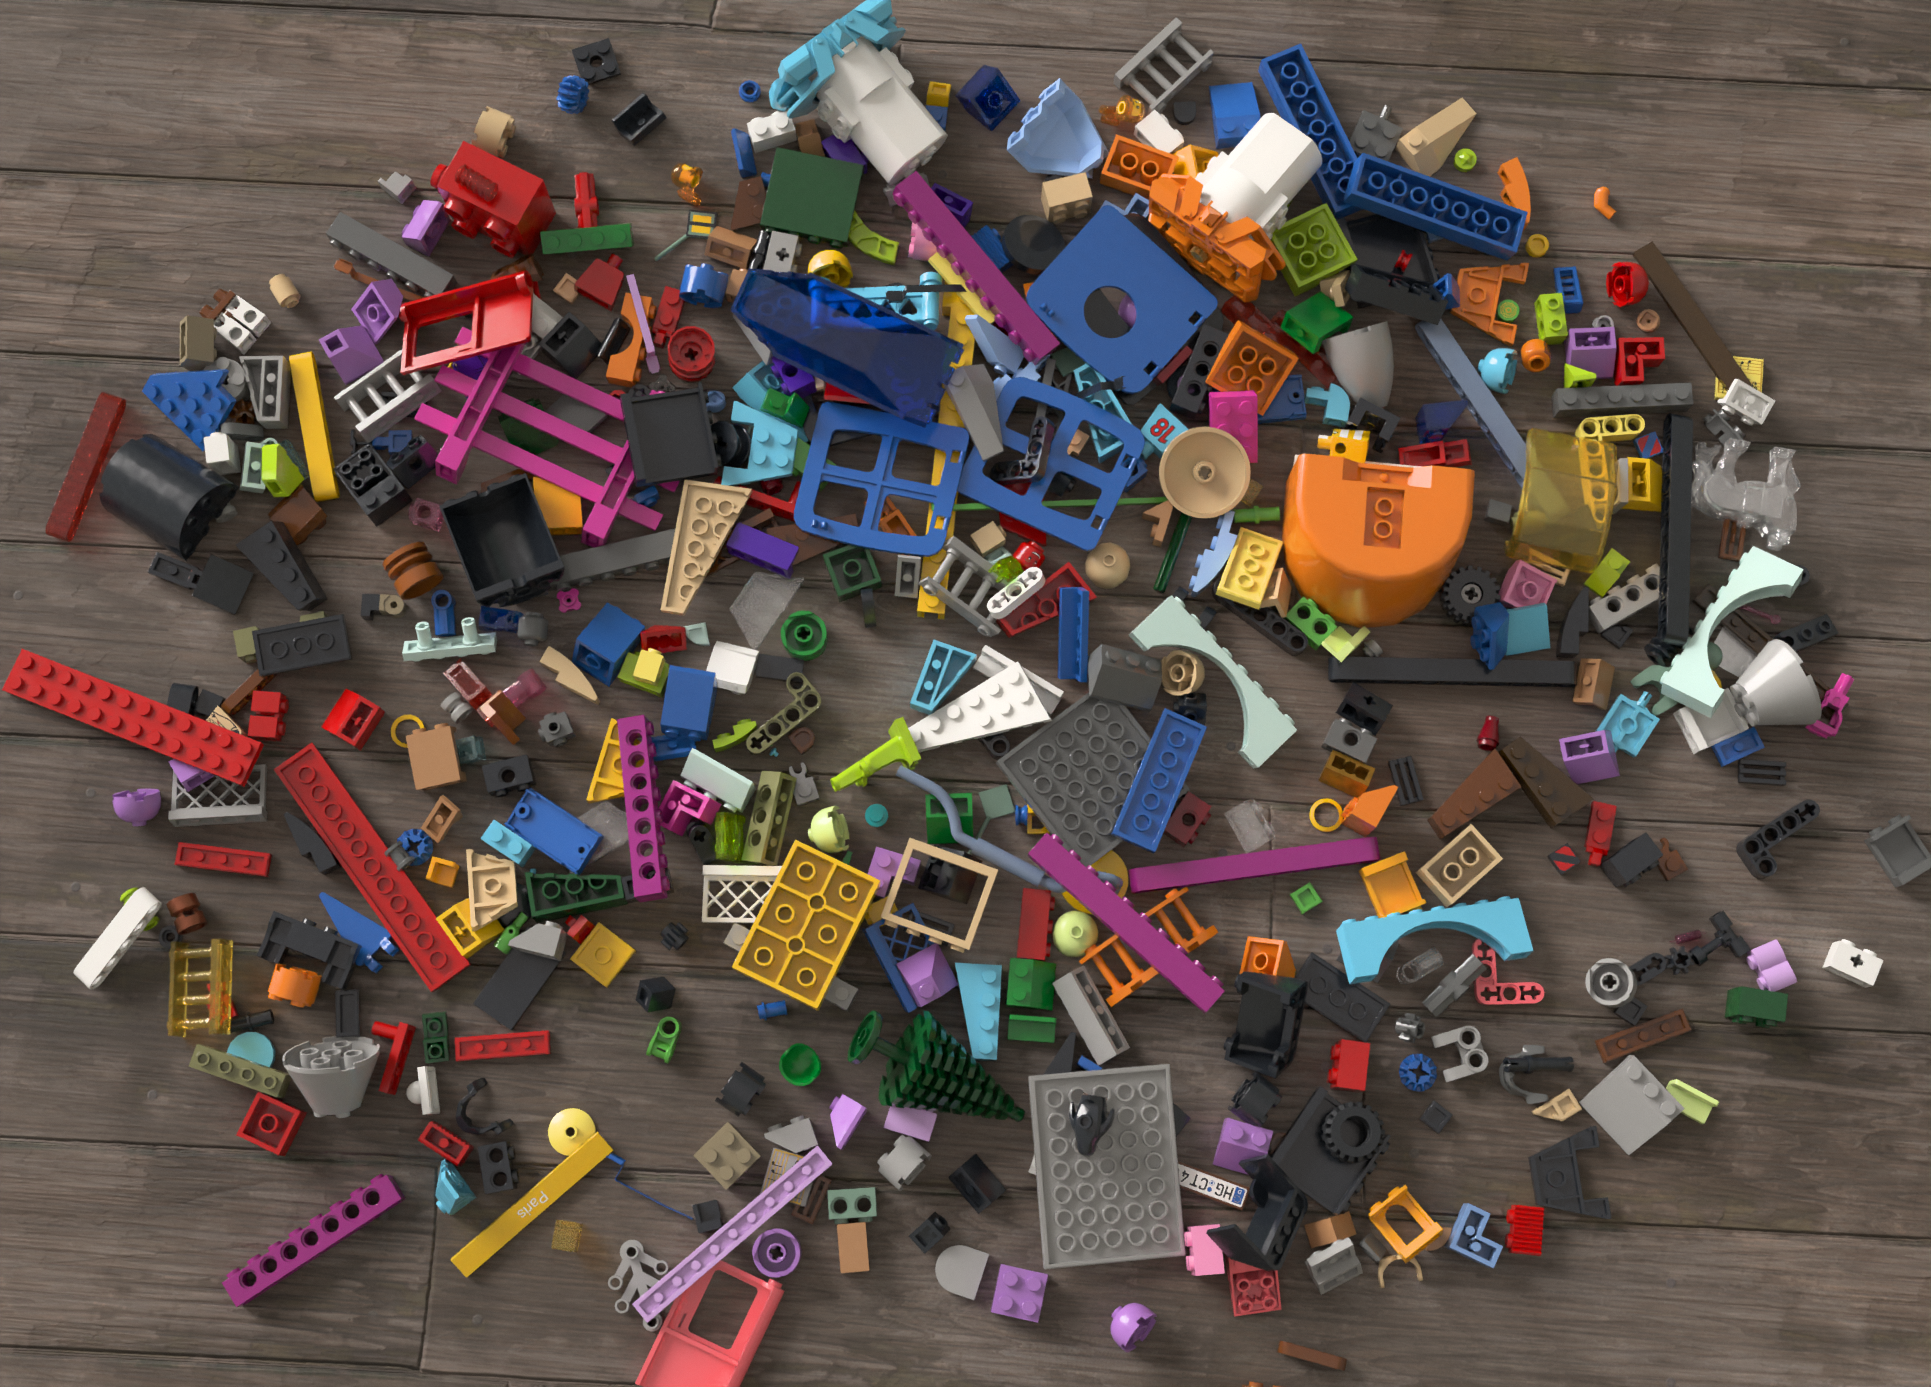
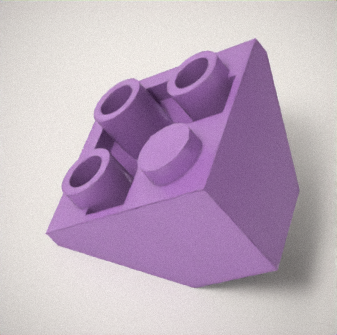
(351, 352)

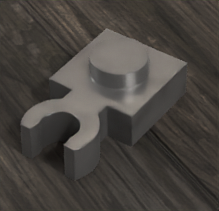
(805, 788)

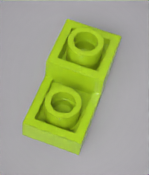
(742, 732)

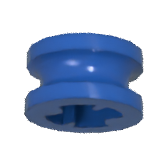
(1021, 815)

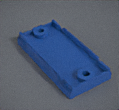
(1284, 405)
(554, 831)

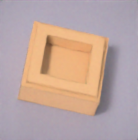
(565, 288)

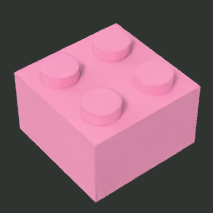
(1204, 1254)

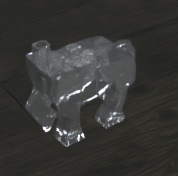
(1749, 504)

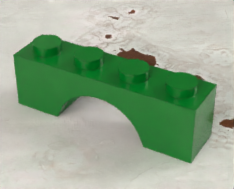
(587, 238)

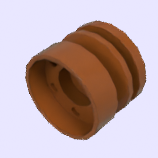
(413, 570)

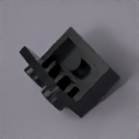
(638, 119)

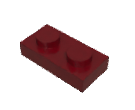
(1172, 365)

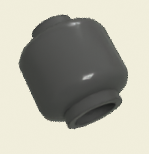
(533, 628)

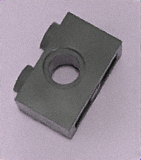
(1363, 740)

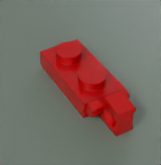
(667, 316)
(1599, 831)

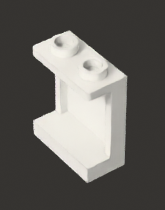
(1705, 732)

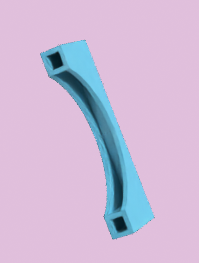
(1494, 923)

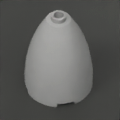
(1363, 362)

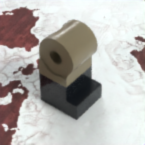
(382, 605)

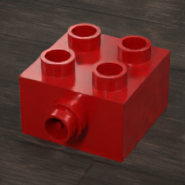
(511, 218)

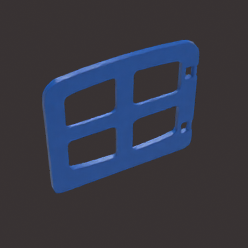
(880, 481)
(1029, 508)

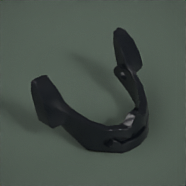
(465, 1122)

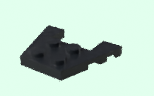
(1558, 1179)

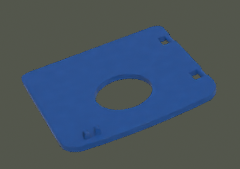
(1121, 257)

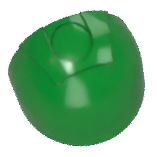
(800, 1065)

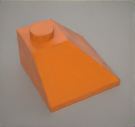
(1267, 957)

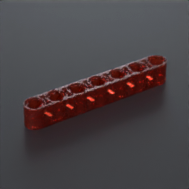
(85, 467)

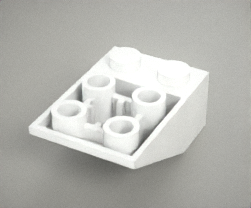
(543, 321)

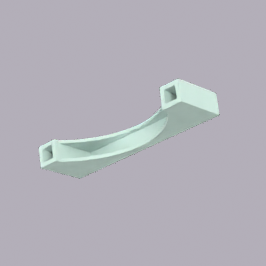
(1756, 578)
(1263, 723)

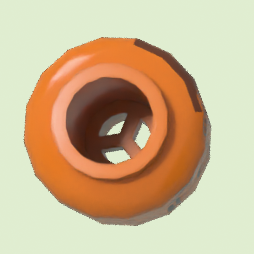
(1535, 355)

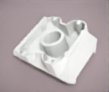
(733, 666)

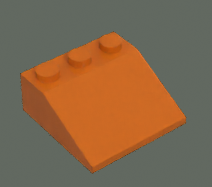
(1251, 363)

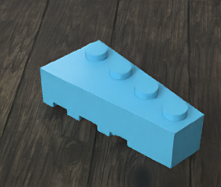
(1104, 443)
(981, 1003)

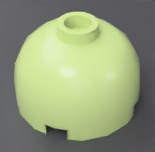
(829, 830)
(1074, 933)

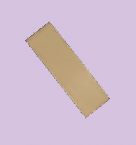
(568, 675)

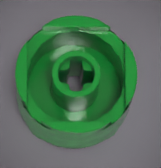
(792, 635)

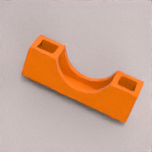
(625, 367)

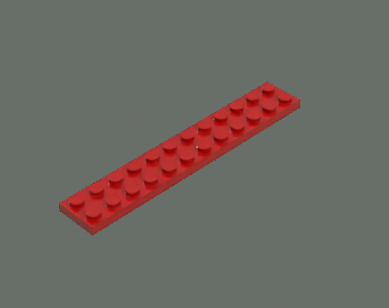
(133, 717)
(375, 875)

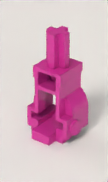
(1835, 699)

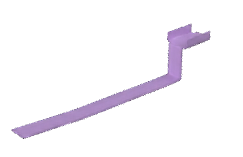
(651, 360)

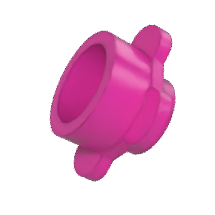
(569, 606)

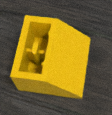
(1644, 485)
(457, 925)

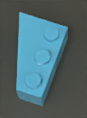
(940, 675)

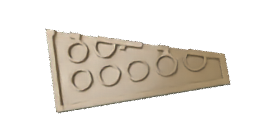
(701, 529)

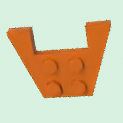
(1480, 297)

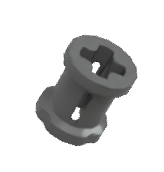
(399, 856)

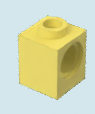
(649, 667)

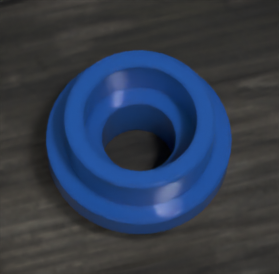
(749, 85)

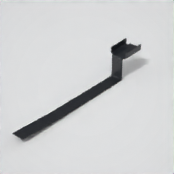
(898, 296)
(1117, 384)

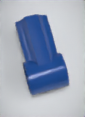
(444, 616)

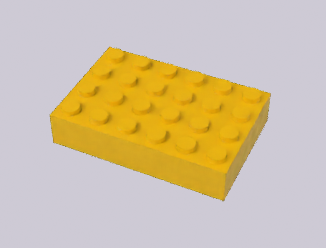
(806, 925)

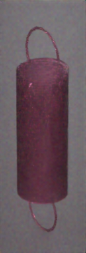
(1686, 937)

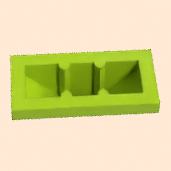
(1577, 377)

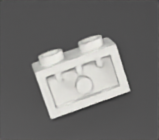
(1747, 403)

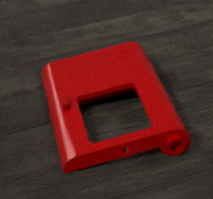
(500, 319)

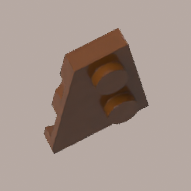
(748, 203)

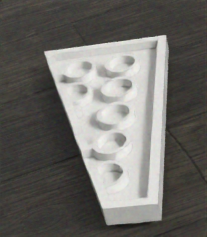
(986, 710)

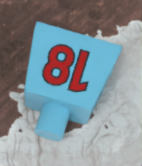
(1160, 431)

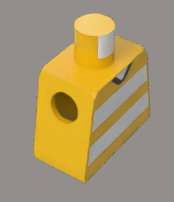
(1355, 444)

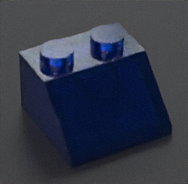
(988, 97)
(1437, 419)

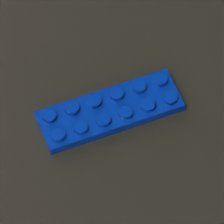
(1159, 780)

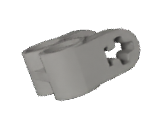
(1465, 1051)

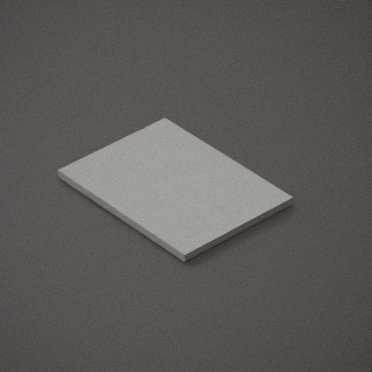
(1127, 1193)

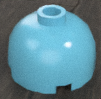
(1498, 369)

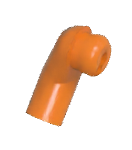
(1601, 202)

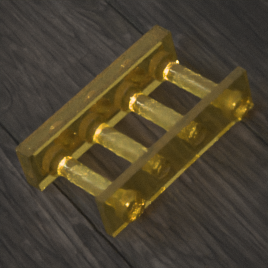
(220, 988)

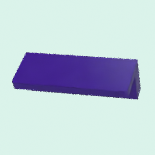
(762, 550)

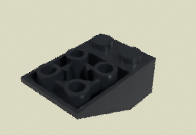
(373, 484)

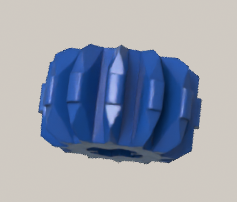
(572, 94)

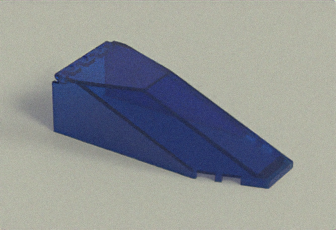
(849, 341)

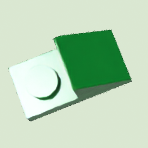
(784, 407)

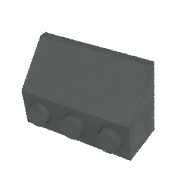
(1124, 677)

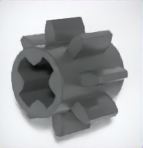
(1410, 1028)

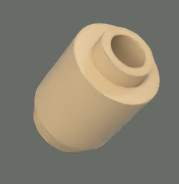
(284, 291)

